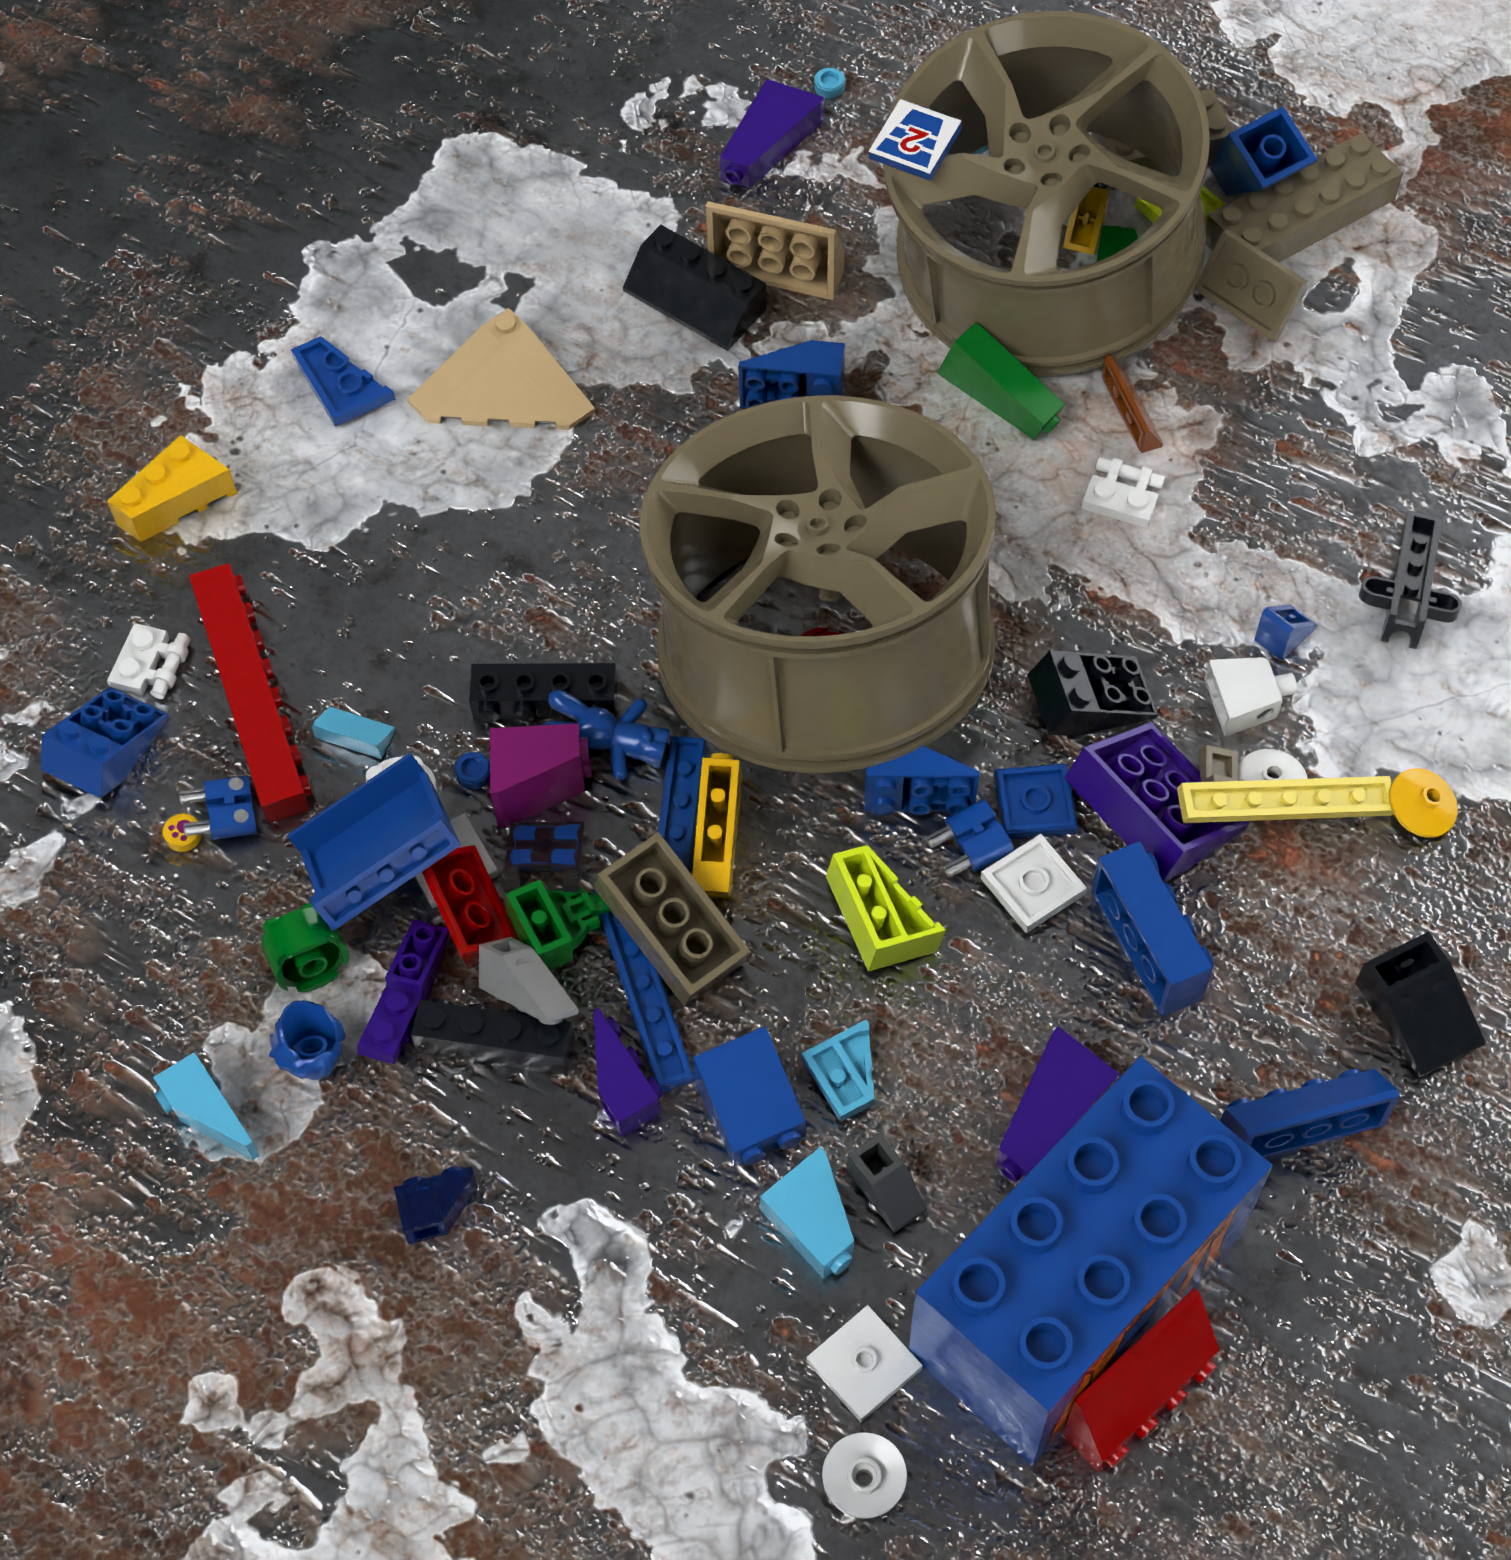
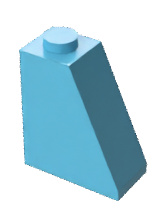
(811, 1215)

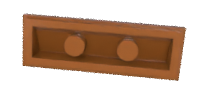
(1130, 406)

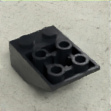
(1090, 692)
(1421, 1004)

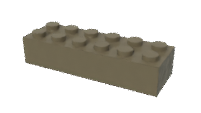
(1312, 202)

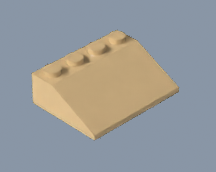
(777, 249)

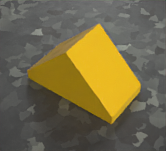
(1086, 222)

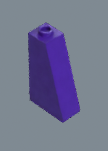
(769, 131)
(1057, 1097)

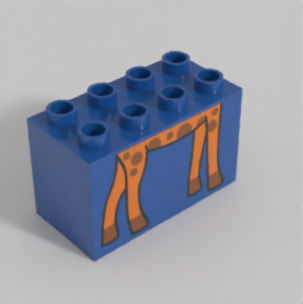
(1085, 1257)

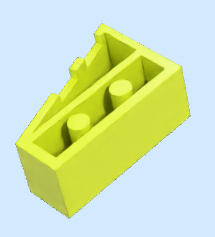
(879, 912)

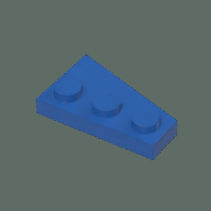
(339, 383)

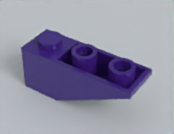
(622, 1087)

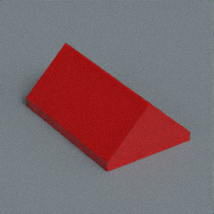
(468, 902)

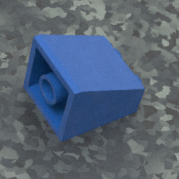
(1261, 154)
(749, 1097)

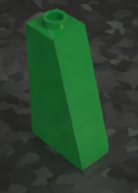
(1000, 382)

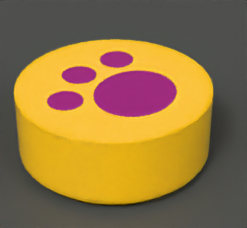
(174, 833)

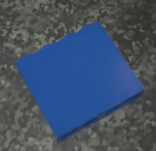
(373, 840)

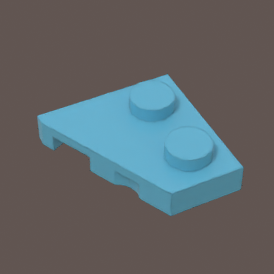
(844, 1070)

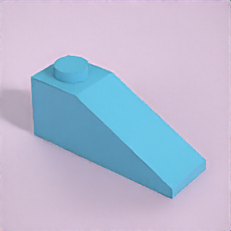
(199, 1104)

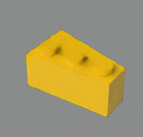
(169, 488)

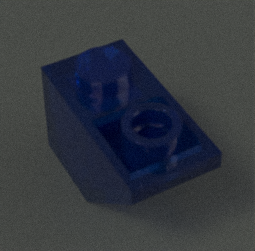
(434, 1204)

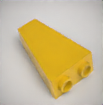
(717, 824)

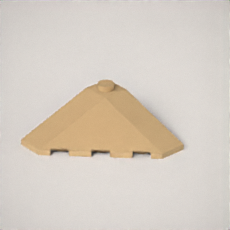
(502, 376)

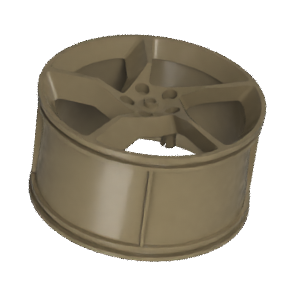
(1032, 96)

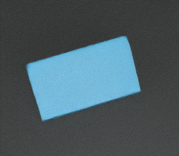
(353, 732)

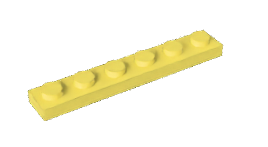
(1284, 799)

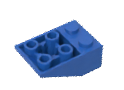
(793, 372)
(101, 741)
(920, 784)

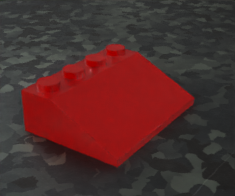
(1143, 1384)

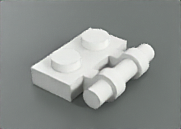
(1121, 500)
(140, 656)

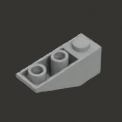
(522, 979)

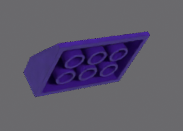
(1134, 790)

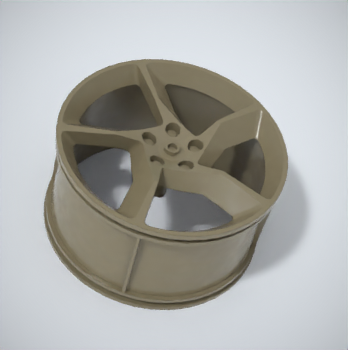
(814, 499)

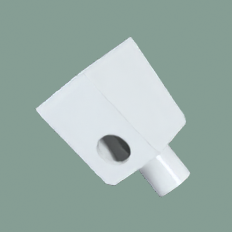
(1246, 692)

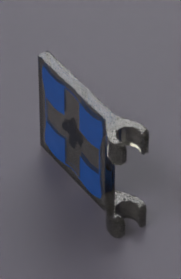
(544, 849)

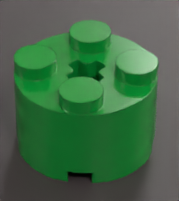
(303, 949)

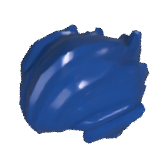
(307, 1040)

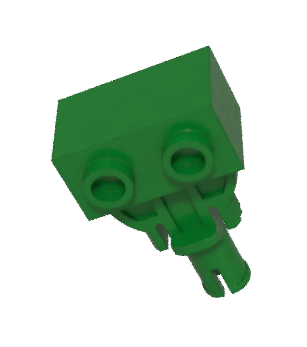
(553, 919)

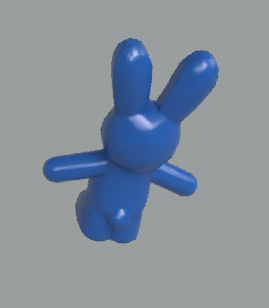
(621, 736)

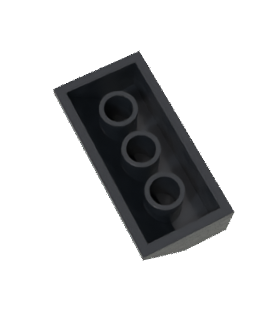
(695, 287)

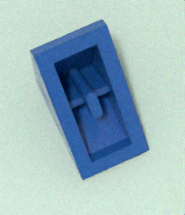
(1283, 629)

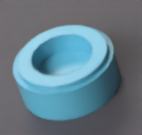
(829, 83)

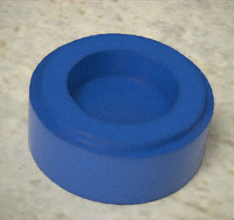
(472, 771)

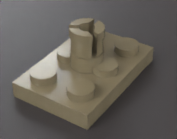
(1250, 285)

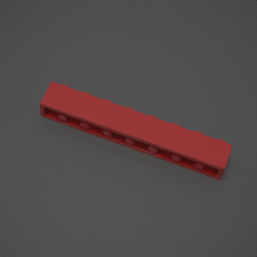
(249, 695)

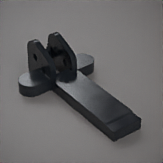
(1412, 581)

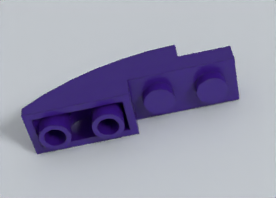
(407, 982)

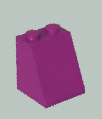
(535, 769)

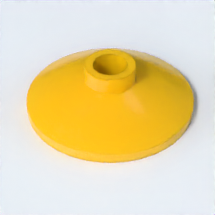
(1415, 810)

